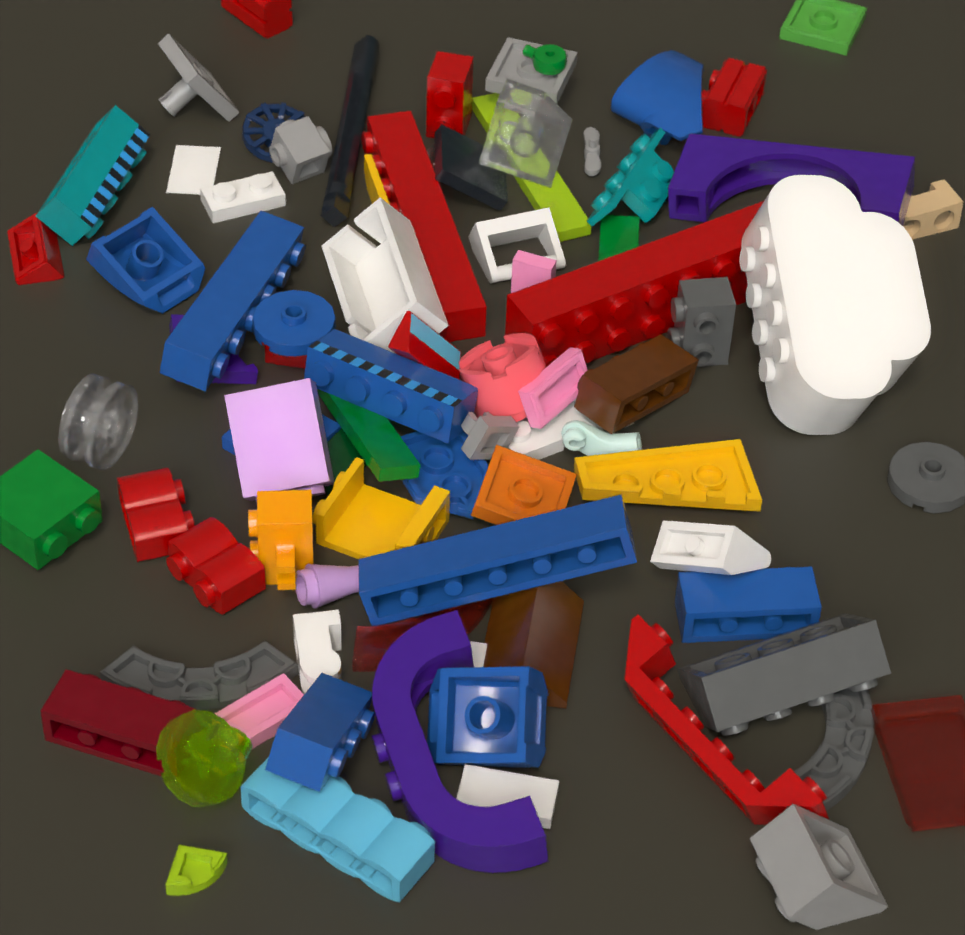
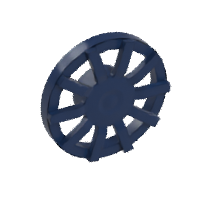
(268, 127)

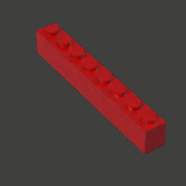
(418, 196)

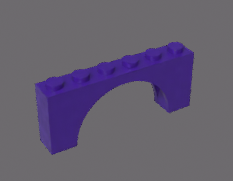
(721, 167)

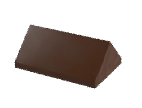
(537, 631)

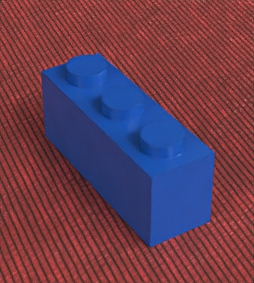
(745, 604)
(321, 732)

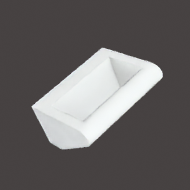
(513, 229)
(707, 549)

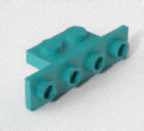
(639, 181)

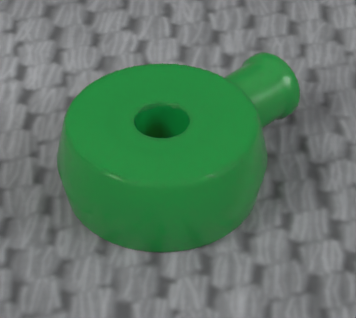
(547, 58)

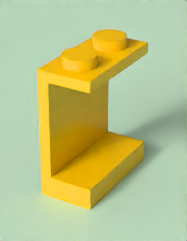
(372, 521)

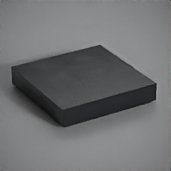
(459, 168)

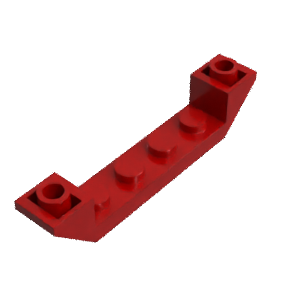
(646, 663)

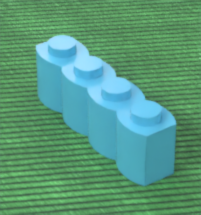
(344, 828)

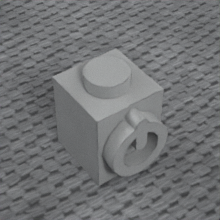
(300, 149)

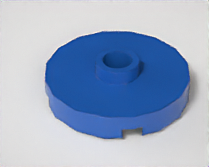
(292, 321)

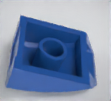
(148, 262)
(487, 716)

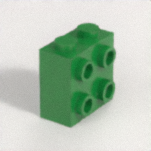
(45, 509)

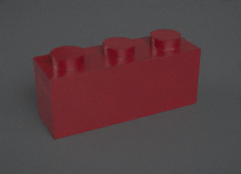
(108, 720)

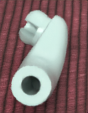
(593, 441)

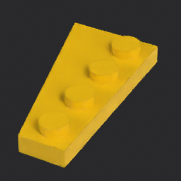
(684, 476)

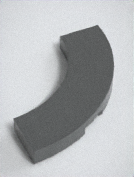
(200, 687)
(845, 747)

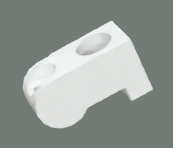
(315, 642)

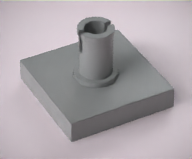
(515, 66)
(194, 81)

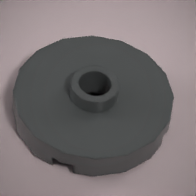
(928, 477)

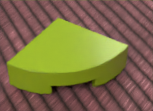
(194, 870)

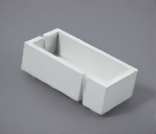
(381, 281)

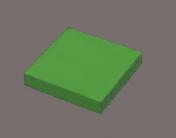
(824, 24)

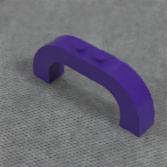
(466, 835)

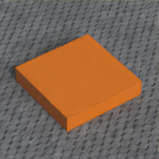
(520, 488)

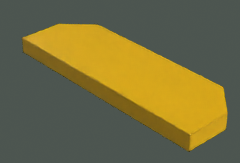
(373, 181)

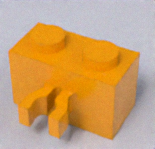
(283, 534)

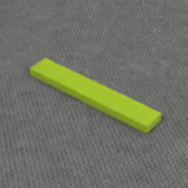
(566, 212)

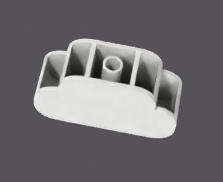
(830, 303)

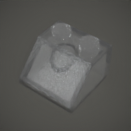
(526, 134)

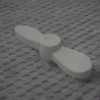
(592, 151)

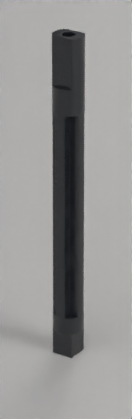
(350, 130)

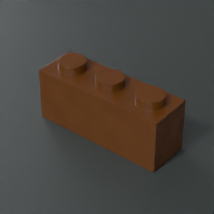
(635, 383)

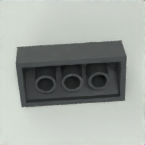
(786, 672)

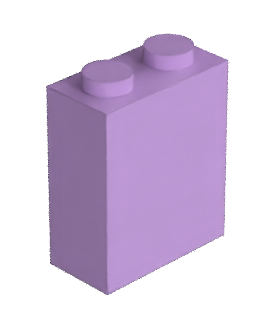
(280, 439)

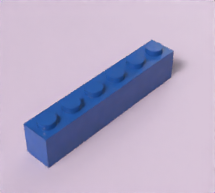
(225, 307)
(496, 560)

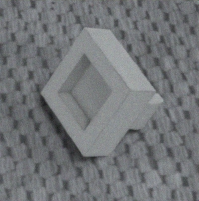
(486, 433)

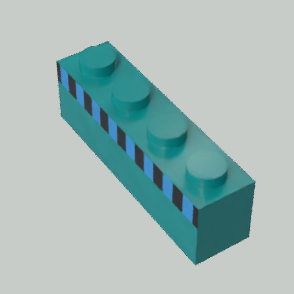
(94, 176)

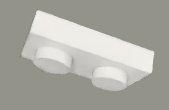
(242, 197)

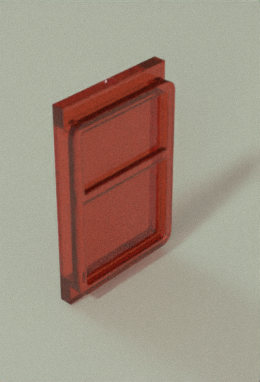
(925, 758)

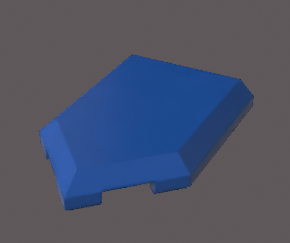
(447, 468)

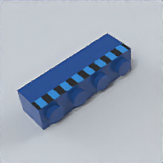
(390, 385)

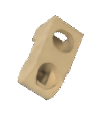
(930, 213)

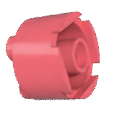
(501, 373)

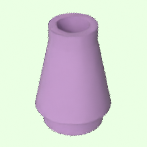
(325, 583)

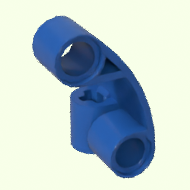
(663, 95)

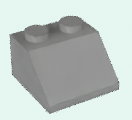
(816, 870)

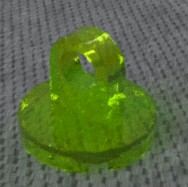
(202, 758)

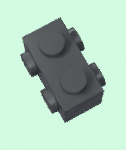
(704, 319)

